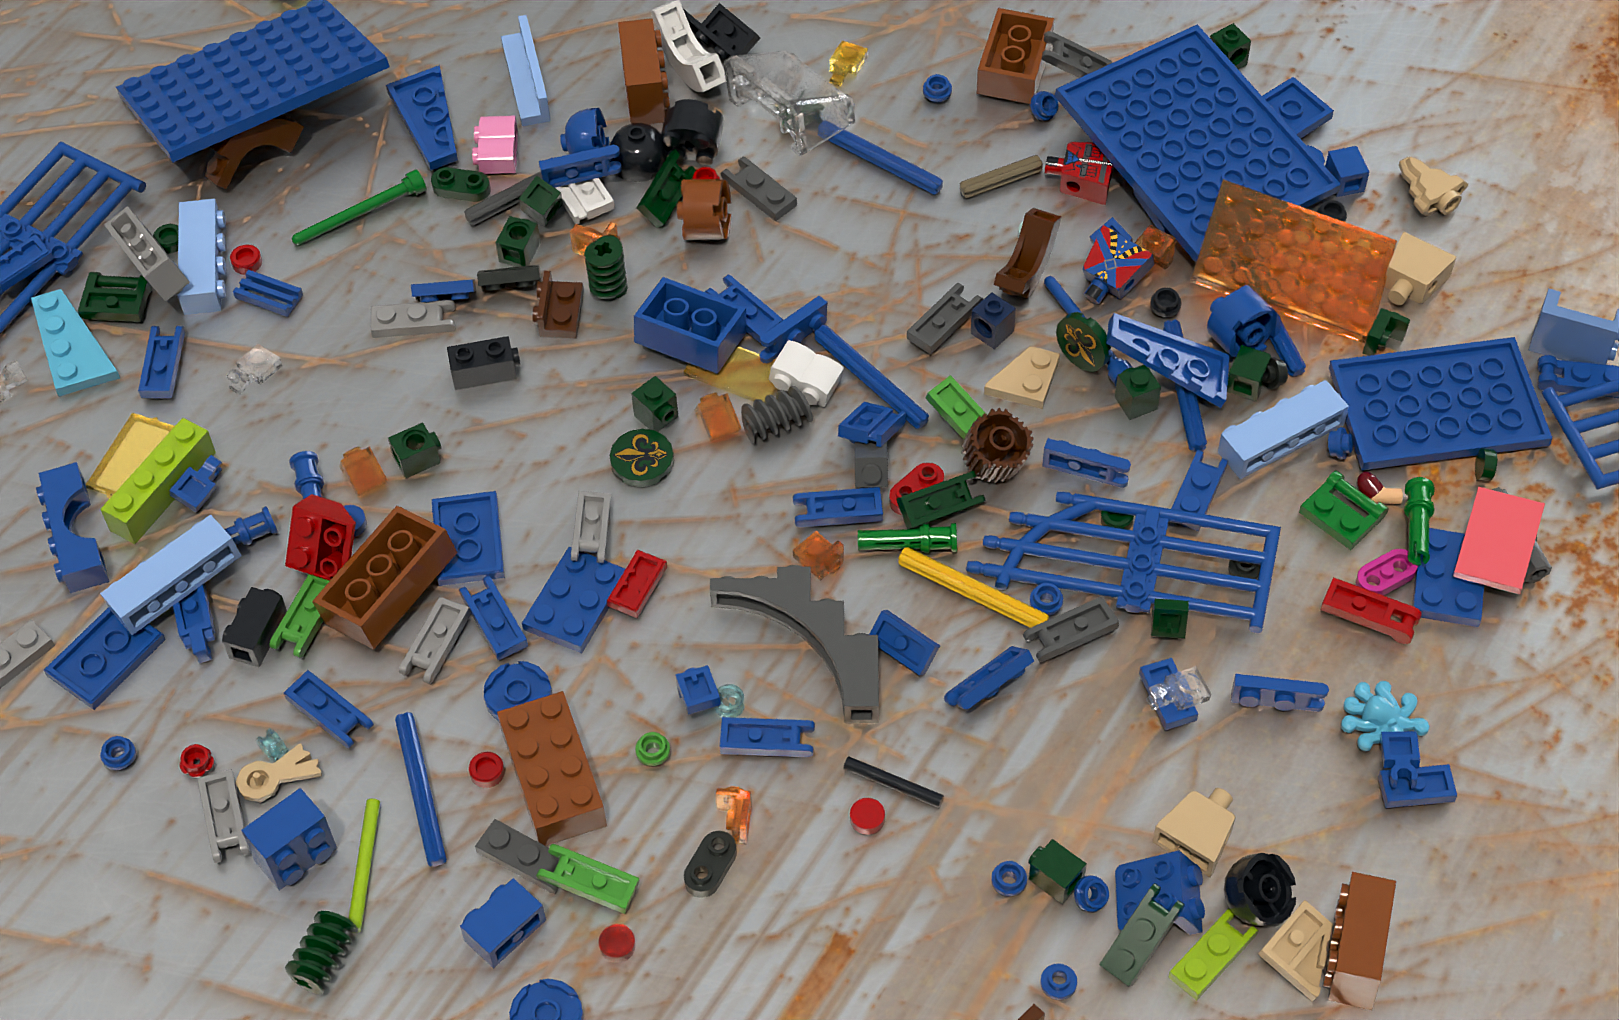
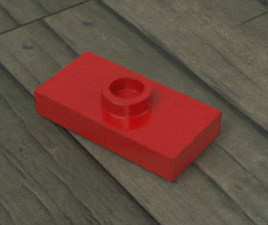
(637, 583)

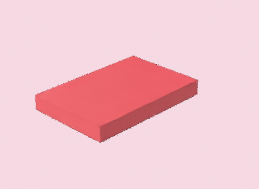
(1499, 540)

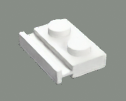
(586, 199)

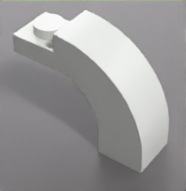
(687, 57)

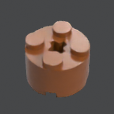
(704, 209)

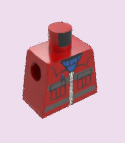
(1083, 172)

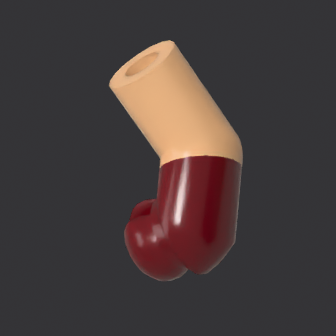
(1373, 488)

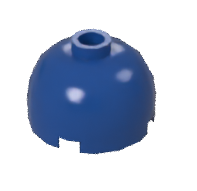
(584, 131)

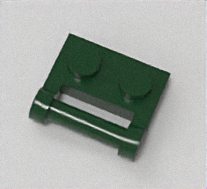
(105, 303)

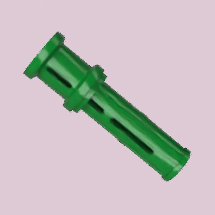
(1419, 510)
(925, 538)

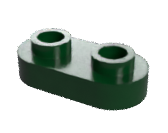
(460, 184)

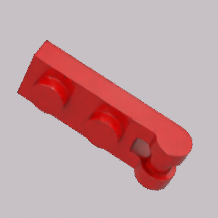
(1371, 610)

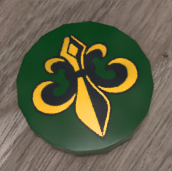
(1083, 342)
(641, 457)

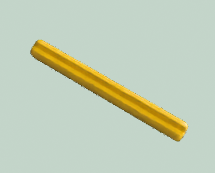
(971, 588)

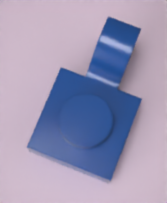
(196, 487)

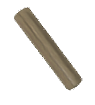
(1001, 176)

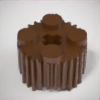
(997, 446)

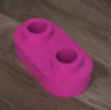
(1383, 574)

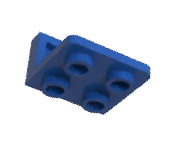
(1178, 880)

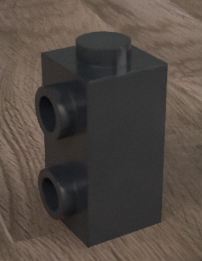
(483, 362)
(253, 626)

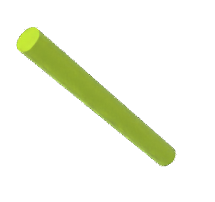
(364, 862)

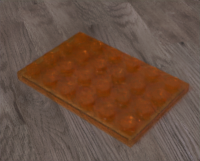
(1294, 260)

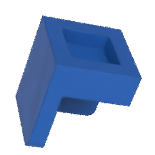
(1349, 169)

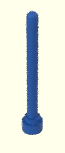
(1115, 365)

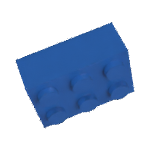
(690, 325)

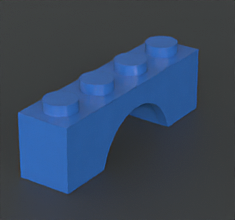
(79, 558)

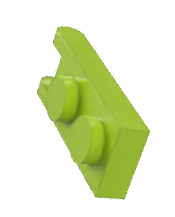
(1210, 956)

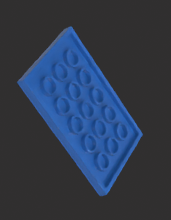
(1439, 403)

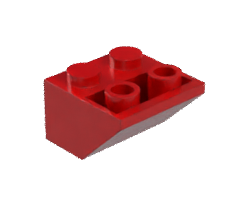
(319, 537)

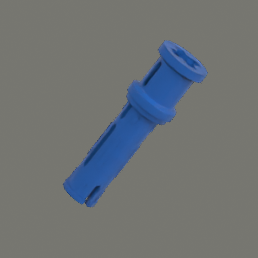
(308, 479)
(243, 526)

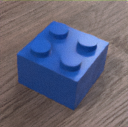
(289, 839)

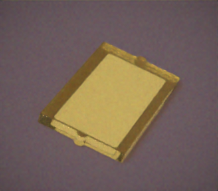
(740, 375)
(127, 452)

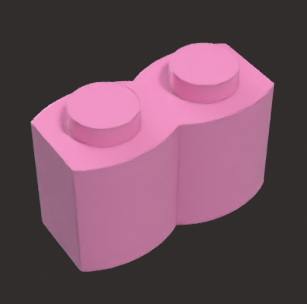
(496, 144)

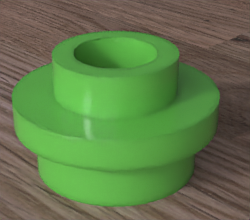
(649, 741)

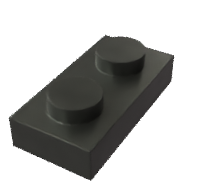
(495, 278)

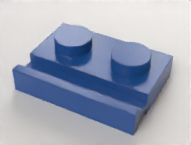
(871, 423)

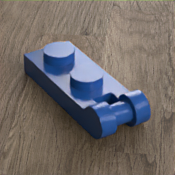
(1574, 375)

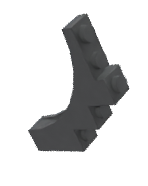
(820, 623)

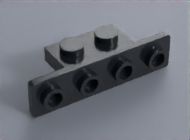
(725, 31)

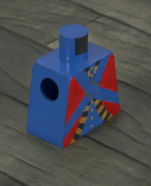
(1114, 265)

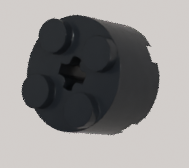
(692, 131)

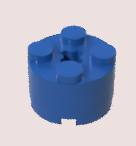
(1242, 320)

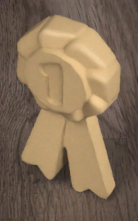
(261, 779)

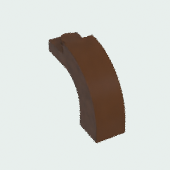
(279, 132)
(1030, 254)

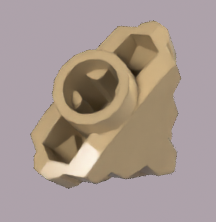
(1432, 188)

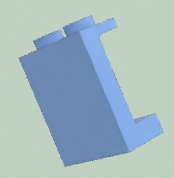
(1574, 334)

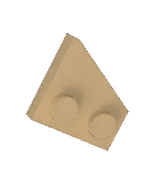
(1025, 378)
(1300, 949)

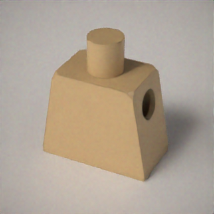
(1417, 270)
(1198, 828)

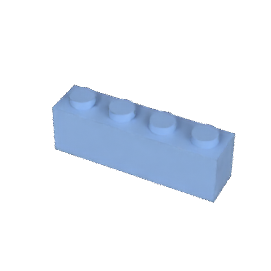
(200, 255)
(1282, 428)
(171, 574)

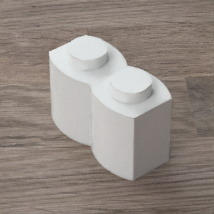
(810, 372)

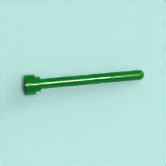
(411, 184)

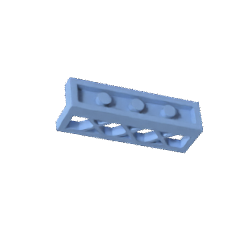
(526, 75)

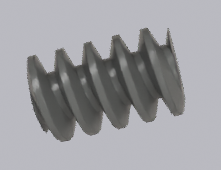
(775, 412)

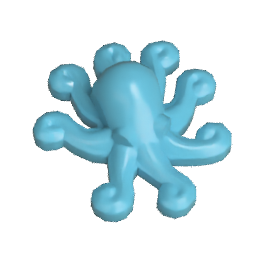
(1380, 714)

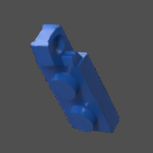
(196, 623)

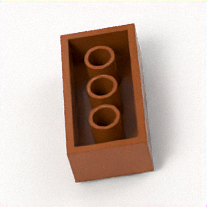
(385, 577)
(552, 769)

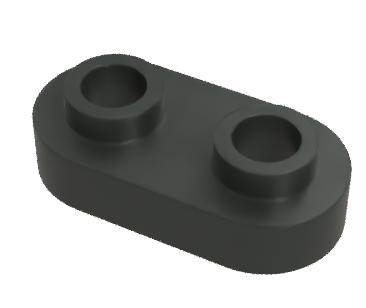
(711, 861)

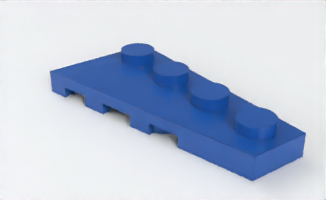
(425, 113)
(1176, 358)

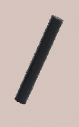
(893, 782)

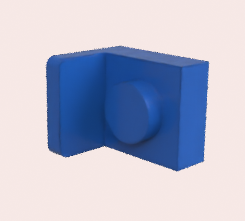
(697, 689)

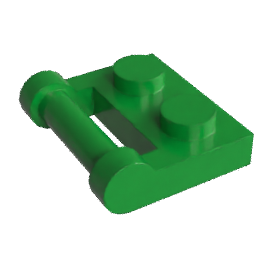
(1337, 517)

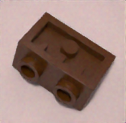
(558, 307)

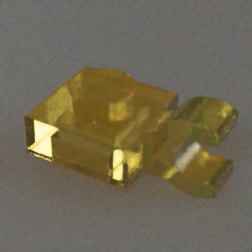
(845, 60)

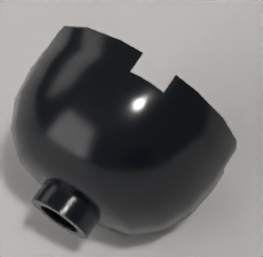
(640, 151)
(1260, 889)

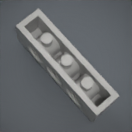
(146, 254)

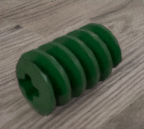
(606, 268)
(318, 949)

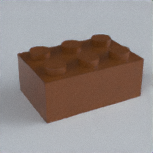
(1013, 56)
(642, 71)
(1359, 940)

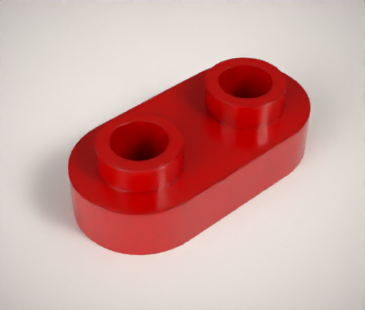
(914, 482)

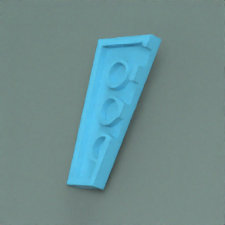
(69, 345)

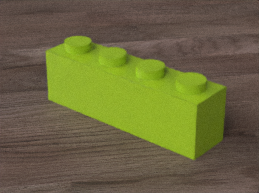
(146, 491)

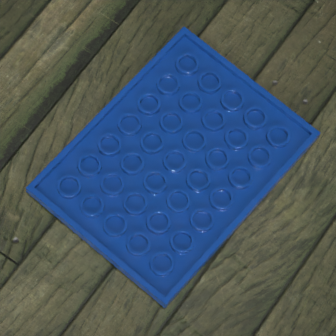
(250, 78)
(1185, 121)

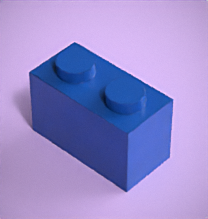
(502, 922)

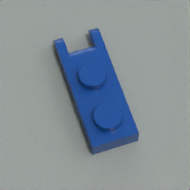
(580, 166)
(758, 315)
(793, 328)
(161, 364)
(1086, 463)
(1199, 487)
(839, 507)
(495, 620)
(989, 678)
(1278, 693)
(326, 707)
(765, 737)

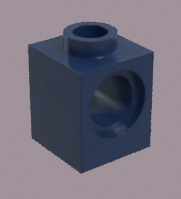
(993, 320)

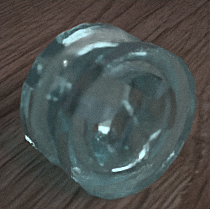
(731, 711)
(271, 745)

